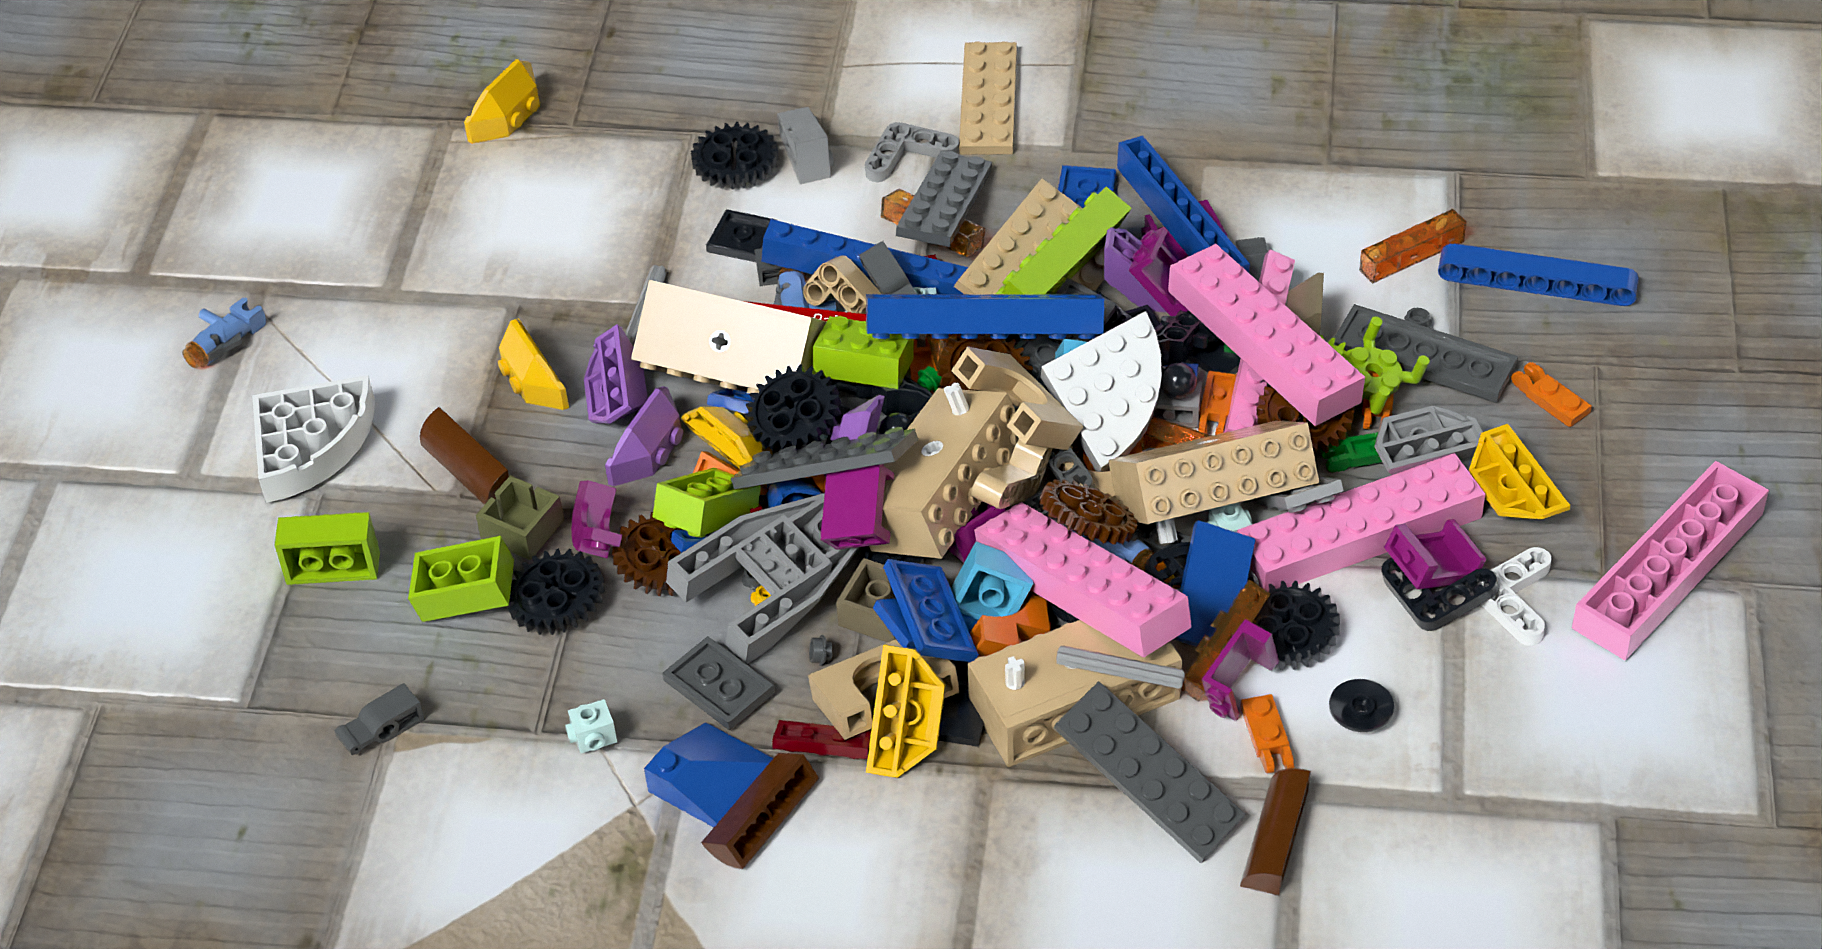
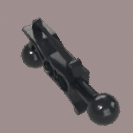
(1177, 340)
(899, 404)

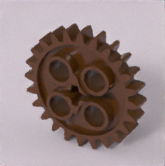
(955, 348)
(1276, 408)
(1088, 511)
(645, 554)

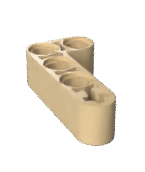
(842, 285)
(1013, 481)

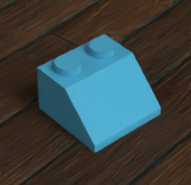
(990, 584)

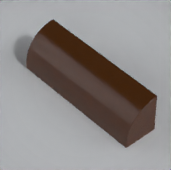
(462, 455)
(760, 809)
(1276, 831)

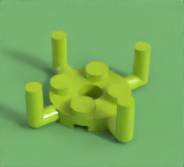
(1385, 364)

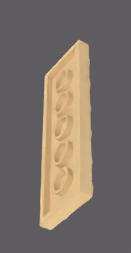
(988, 98)

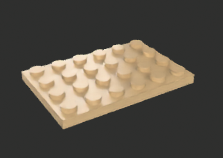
(1020, 236)

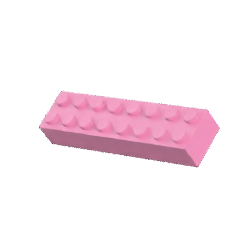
(1266, 334)
(1361, 520)
(1669, 560)
(1089, 580)

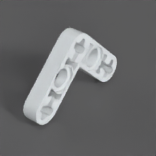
(1507, 595)

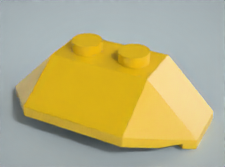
(504, 104)
(529, 370)
(724, 433)
(1513, 478)
(904, 712)

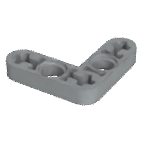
(906, 139)

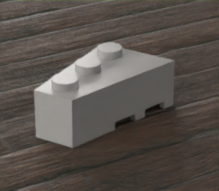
(805, 145)

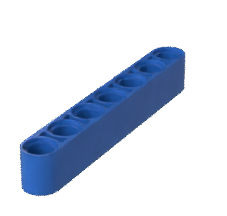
(1538, 274)

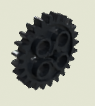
(715, 154)
(793, 408)
(555, 591)
(1300, 623)

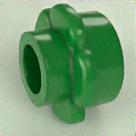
(929, 379)

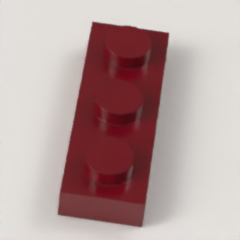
(819, 739)

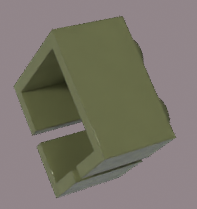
(521, 523)

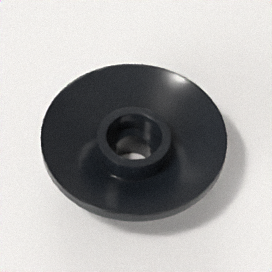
(1363, 696)

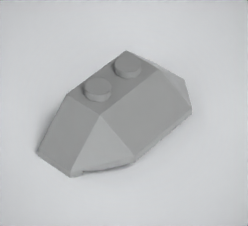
(1425, 436)

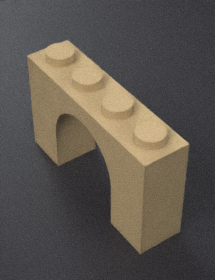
(1039, 415)
(840, 686)

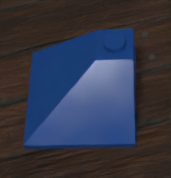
(704, 772)

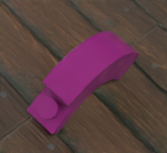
(591, 519)

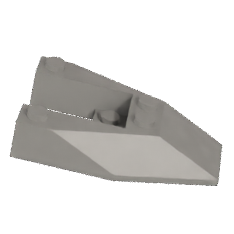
(782, 553)

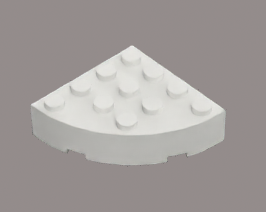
(1109, 388)
(309, 433)

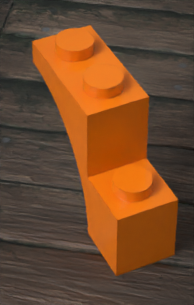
(996, 633)

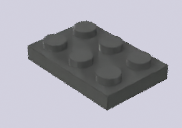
(718, 683)

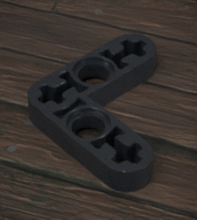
(1430, 602)

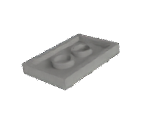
(1296, 499)

